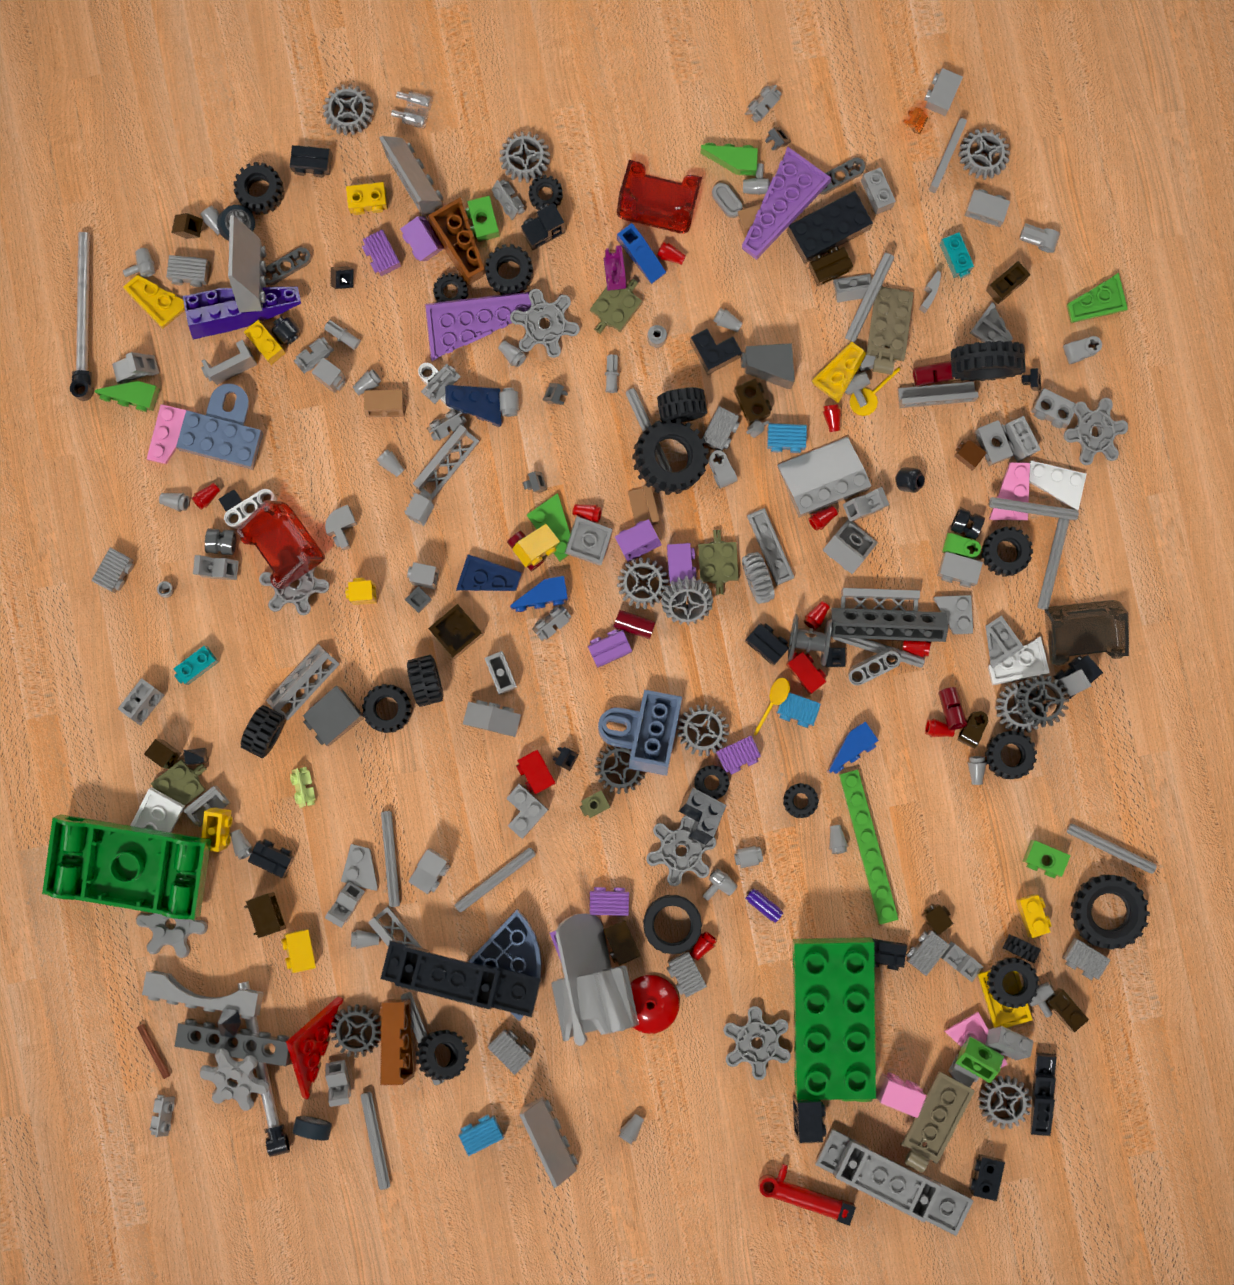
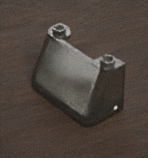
(1087, 630)

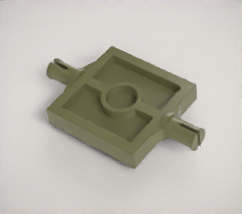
(616, 307)
(718, 562)
(180, 782)

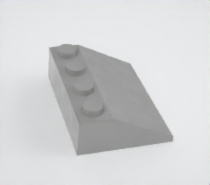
(411, 174)
(246, 267)
(824, 477)
(548, 1141)

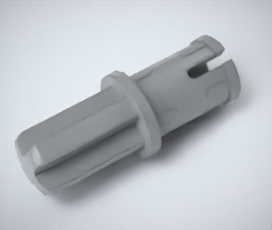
(342, 334)
(611, 373)

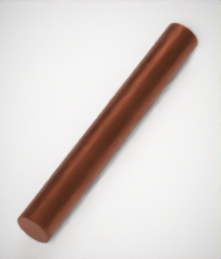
(153, 1051)

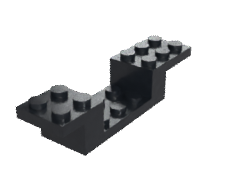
(460, 980)

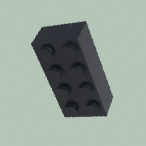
(829, 227)

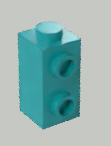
(957, 255)
(195, 665)

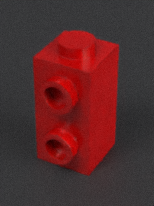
(806, 673)

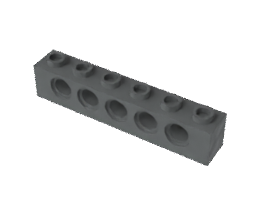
(889, 624)
(187, 1039)

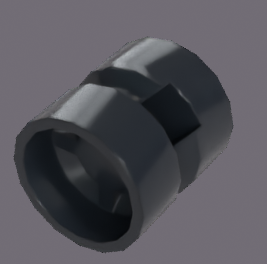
(961, 520)

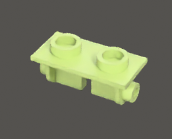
(303, 795)

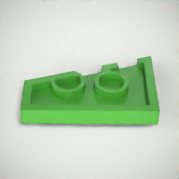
(1101, 301)
(552, 515)

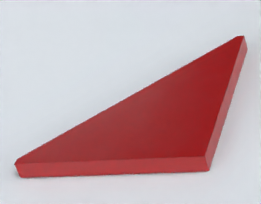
(310, 1044)

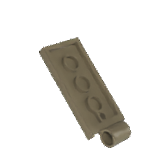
(889, 328)
(937, 1121)

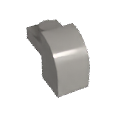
(866, 505)
(338, 522)
(215, 568)
(345, 904)
(338, 1083)

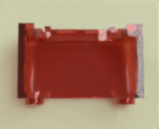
(657, 200)
(281, 542)

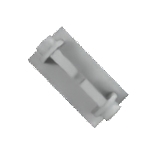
(757, 107)
(503, 191)
(307, 361)
(436, 387)
(439, 427)
(557, 617)
(161, 1124)

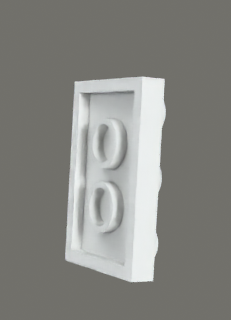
(157, 812)

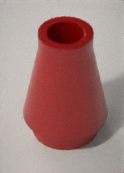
(670, 253)
(832, 416)
(205, 496)
(588, 512)
(821, 518)
(816, 616)
(919, 648)
(936, 728)
(704, 944)

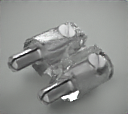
(416, 109)

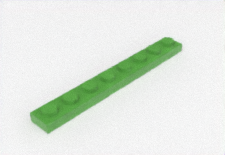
(868, 847)

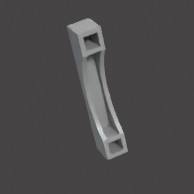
(164, 986)

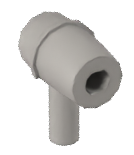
(756, 185)
(144, 265)
(857, 383)
(720, 881)
(1044, 992)

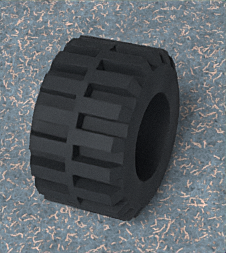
(251, 175)
(504, 255)
(682, 404)
(1021, 544)
(425, 680)
(372, 700)
(262, 731)
(1027, 755)
(1029, 988)
(457, 1052)

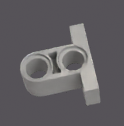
(134, 367)

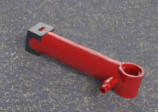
(807, 1199)

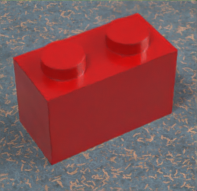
(536, 772)

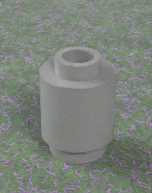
(656, 342)
(509, 402)
(748, 856)

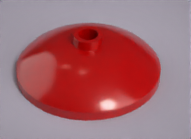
(665, 999)

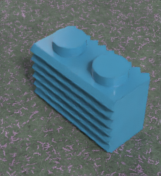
(787, 437)
(799, 709)
(481, 1134)

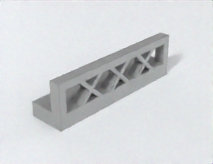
(937, 395)
(440, 457)
(880, 594)
(287, 690)
(384, 934)

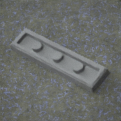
(947, 155)
(770, 546)

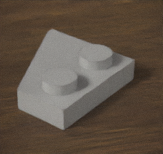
(991, 327)
(958, 613)
(1001, 641)
(360, 868)

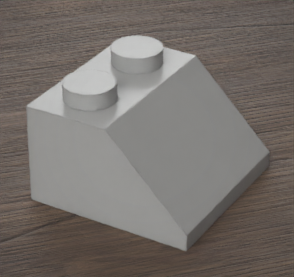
(850, 546)

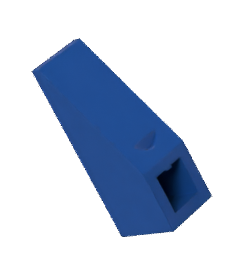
(640, 253)
(548, 591)
(855, 742)

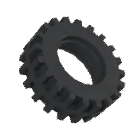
(988, 360)
(655, 474)
(1135, 911)

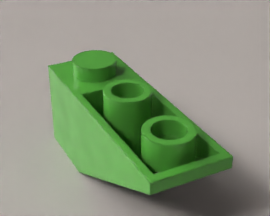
(735, 159)
(133, 393)

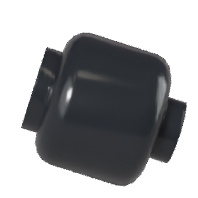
(285, 330)
(909, 479)

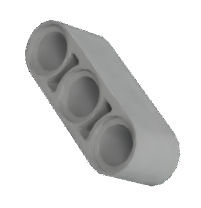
(879, 658)

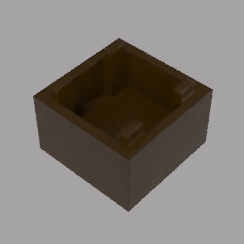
(456, 631)
(265, 915)

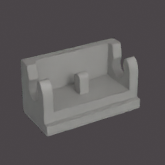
(1021, 438)
(210, 799)

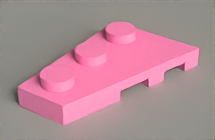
(166, 434)
(1014, 487)
(970, 1026)

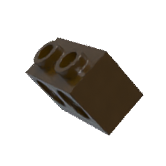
(1008, 282)
(747, 403)

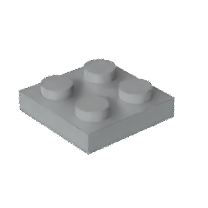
(588, 541)

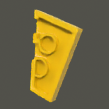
(156, 302)
(839, 372)

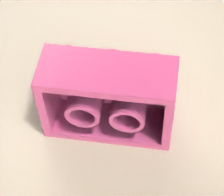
(899, 1094)

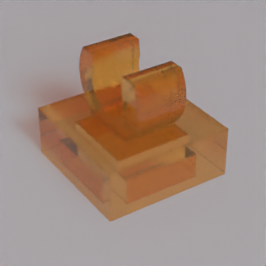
(917, 120)

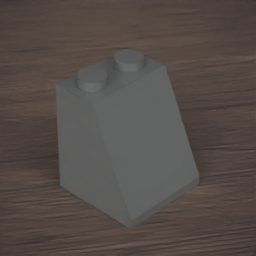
(770, 363)
(332, 716)

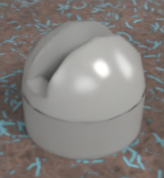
(165, 586)

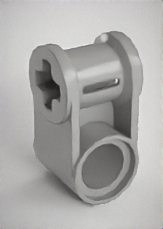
(1079, 350)
(723, 472)

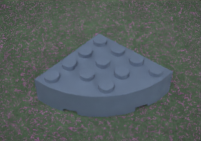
(512, 948)

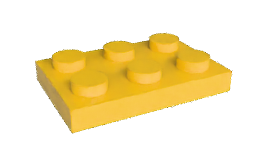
(1000, 1014)

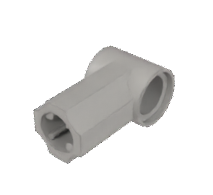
(1045, 239)

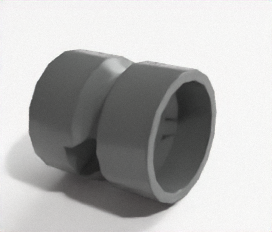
(220, 541)

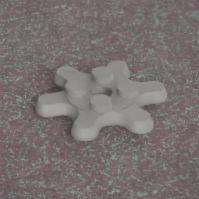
(558, 324)
(1106, 431)
(297, 596)
(667, 853)
(164, 936)
(759, 1056)
(239, 1071)

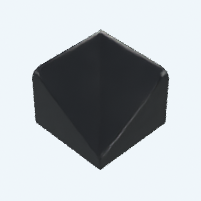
(342, 277)
(230, 500)
(195, 756)
(229, 1023)

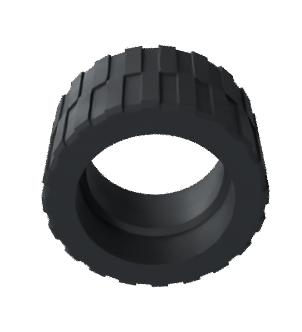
(656, 941)

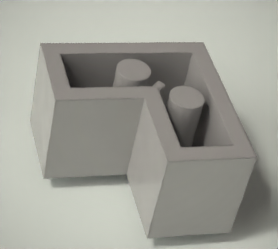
(492, 718)
(530, 809)
(429, 871)

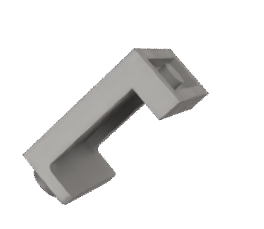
(231, 366)

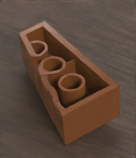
(456, 236)
(396, 1042)

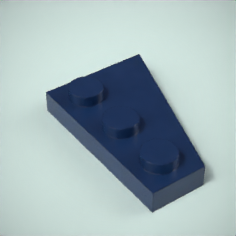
(477, 401)
(487, 576)

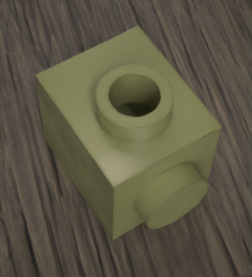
(594, 804)

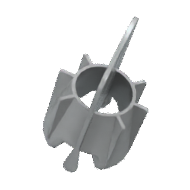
(592, 992)

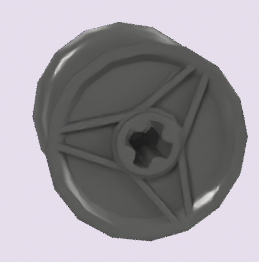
(800, 640)

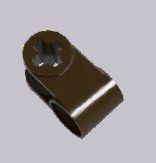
(973, 732)

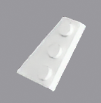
(1059, 482)
(1022, 665)

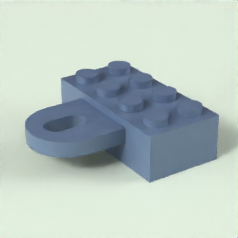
(222, 433)
(648, 731)

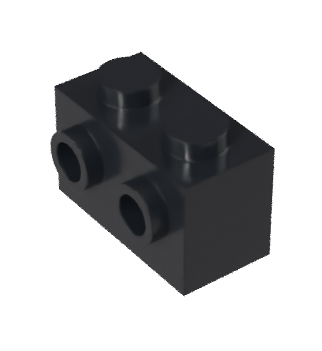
(987, 1177)

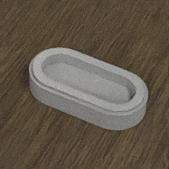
(726, 200)

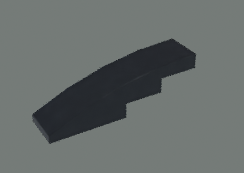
(1043, 1094)

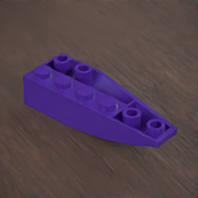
(218, 312)

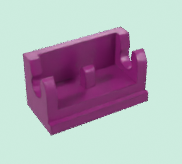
(615, 269)

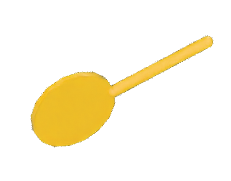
(870, 398)
(778, 694)

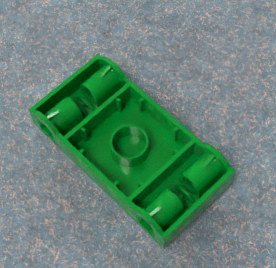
(126, 867)
(834, 1018)

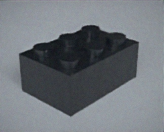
(808, 1120)

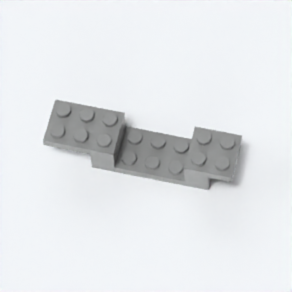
(893, 1183)

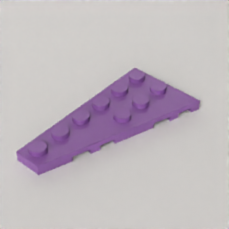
(788, 195)
(468, 320)

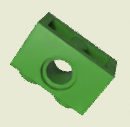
(478, 208)
(1057, 862)
(980, 1059)

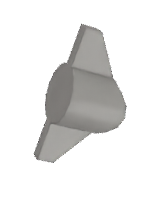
(756, 428)

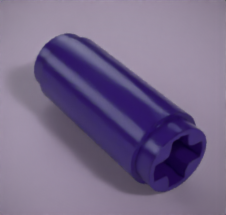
(764, 905)

